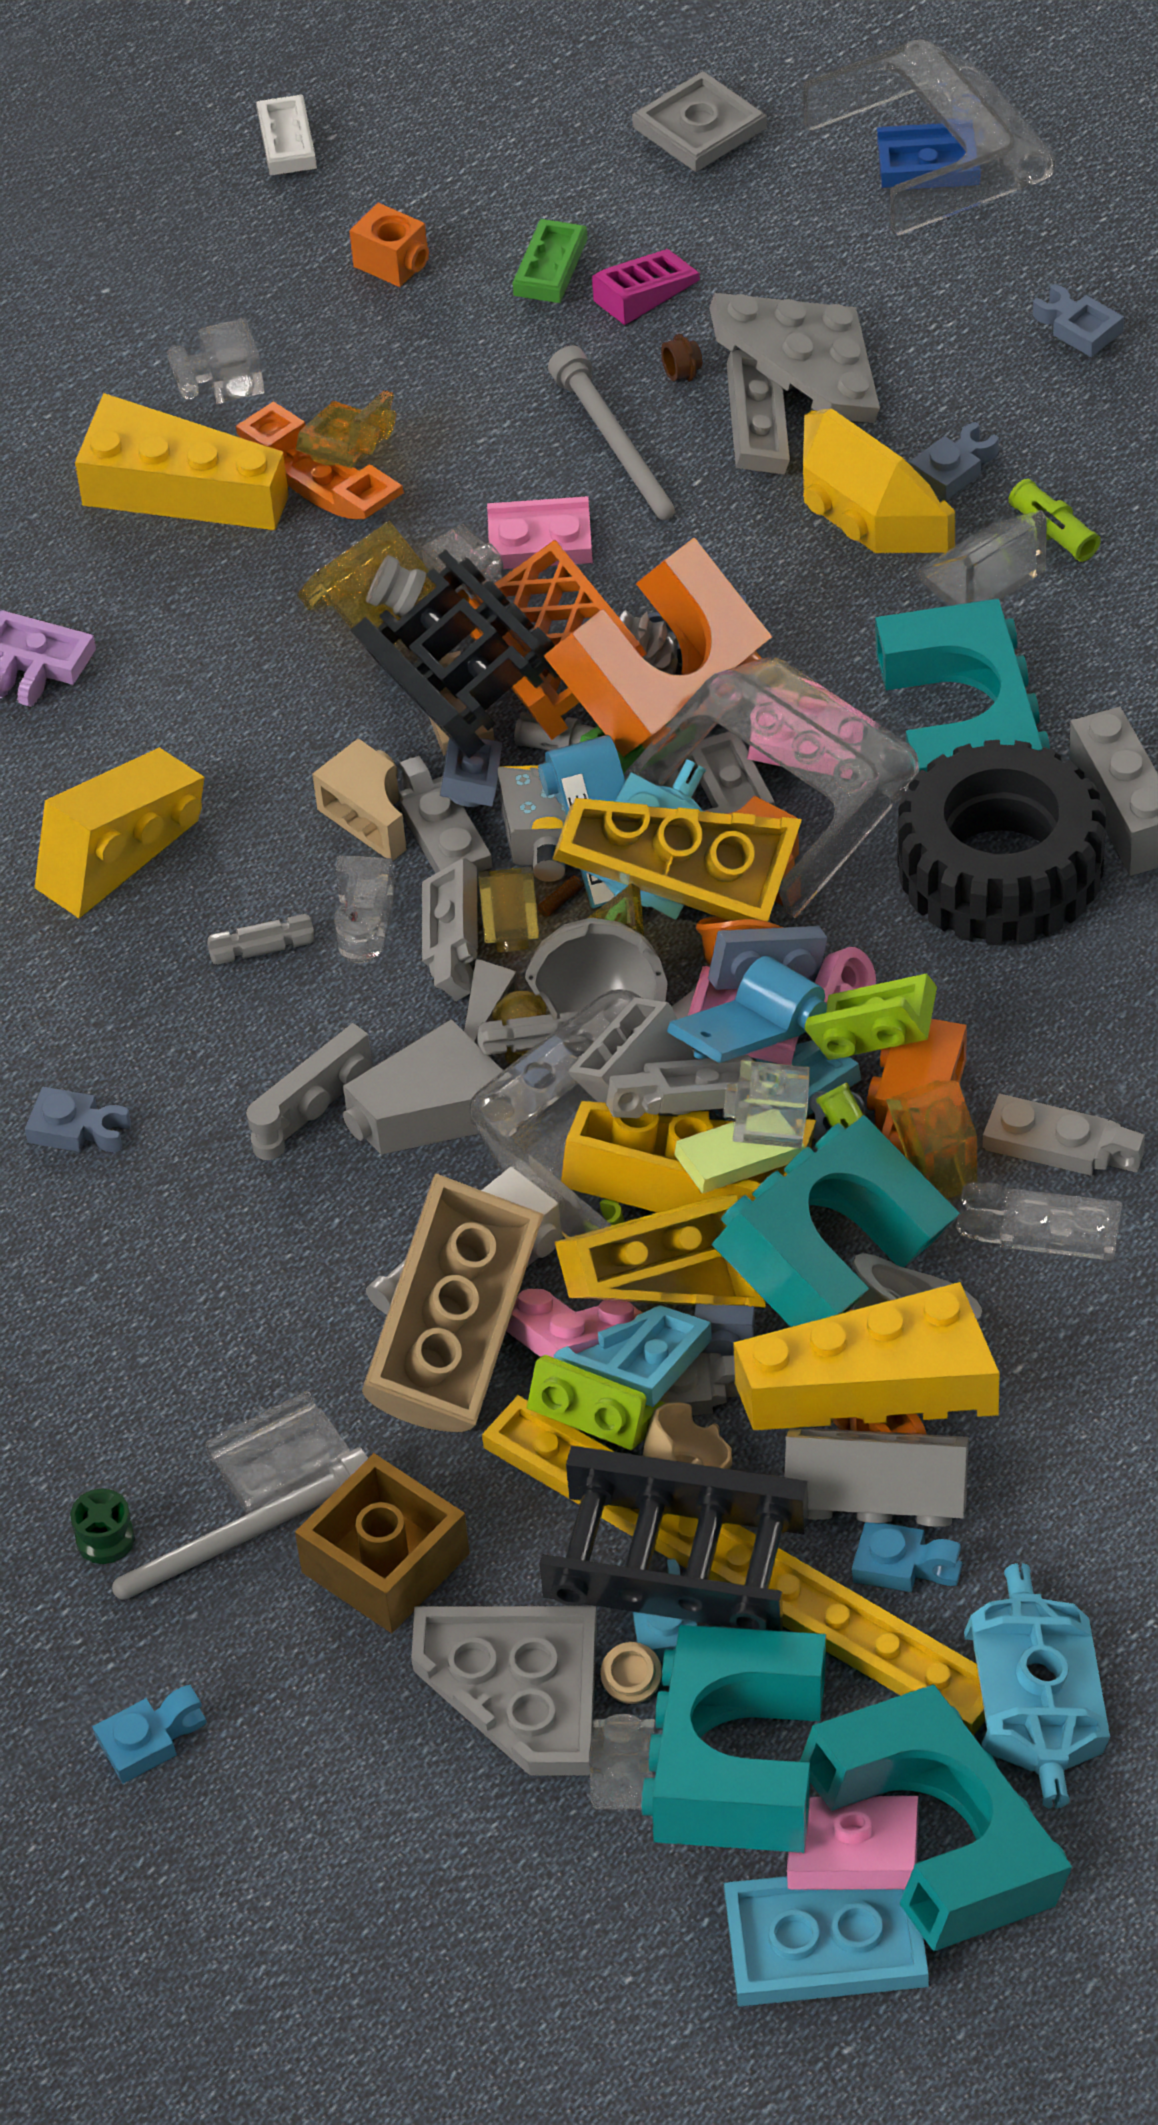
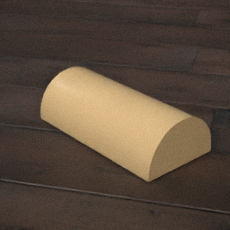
(451, 1307)

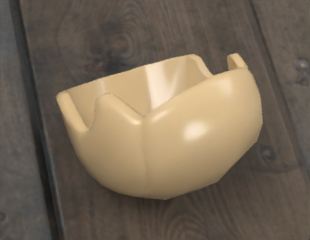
(677, 1438)

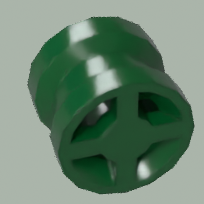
(105, 1511)

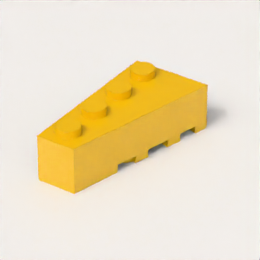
(178, 468)
(682, 854)
(636, 1160)
(870, 1364)

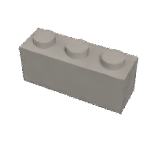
(1127, 784)
(880, 1474)

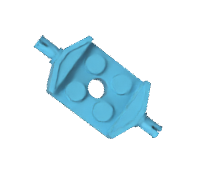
(1030, 1719)

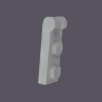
(307, 1091)

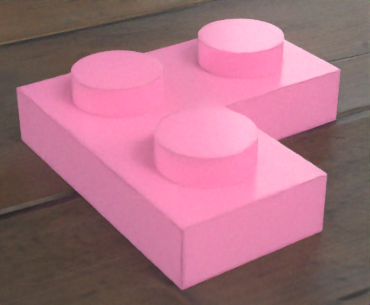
(550, 1325)

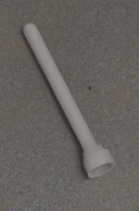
(573, 372)
(238, 1530)

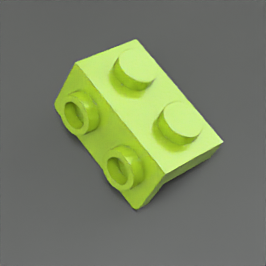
(874, 1017)
(589, 1402)

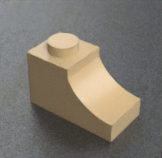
(359, 795)

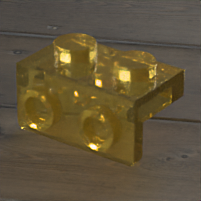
(346, 433)

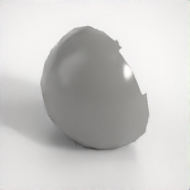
(591, 959)

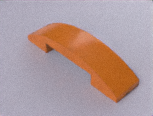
(332, 488)

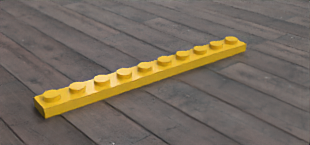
(811, 1601)

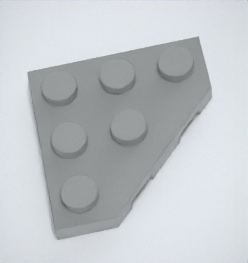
(802, 347)
(516, 1677)

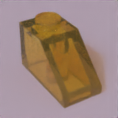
(508, 908)
(937, 1134)

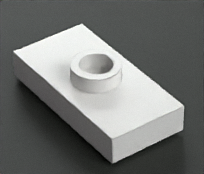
(286, 135)

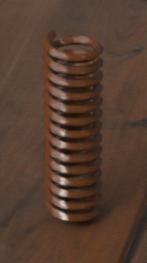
(562, 893)

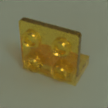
(350, 575)

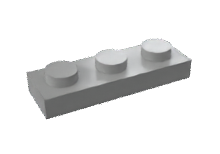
(756, 417)

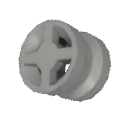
(396, 586)

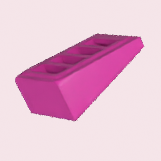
(622, 295)

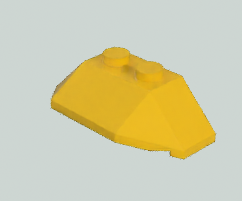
(871, 489)

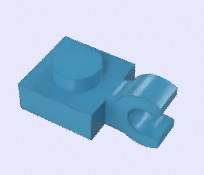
(898, 1555)
(143, 1737)

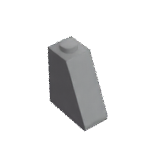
(419, 1092)

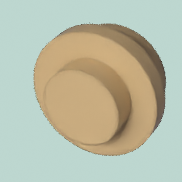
(631, 1672)

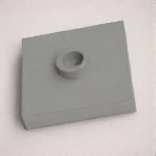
(699, 121)

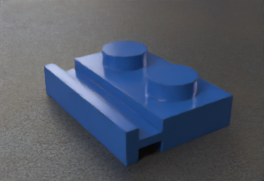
(914, 151)

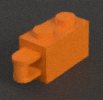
(916, 1065)

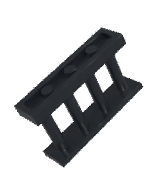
(682, 1490)

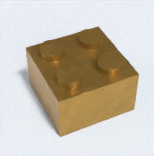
(382, 1542)

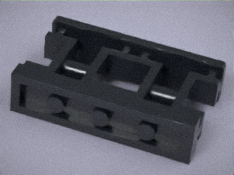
(478, 673)

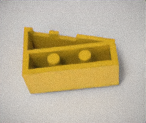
(113, 827)
(657, 1260)

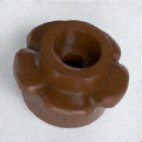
(681, 358)

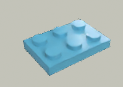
(819, 1942)

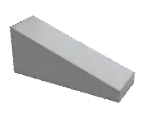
(488, 988)

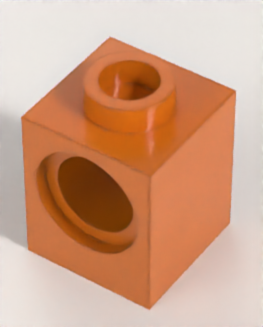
(389, 244)

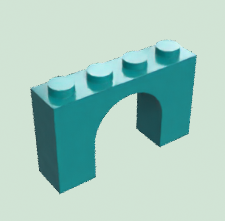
(967, 647)
(852, 1173)
(926, 1748)
(719, 1797)

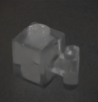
(226, 361)

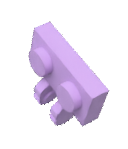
(41, 652)

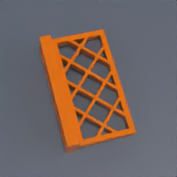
(522, 582)

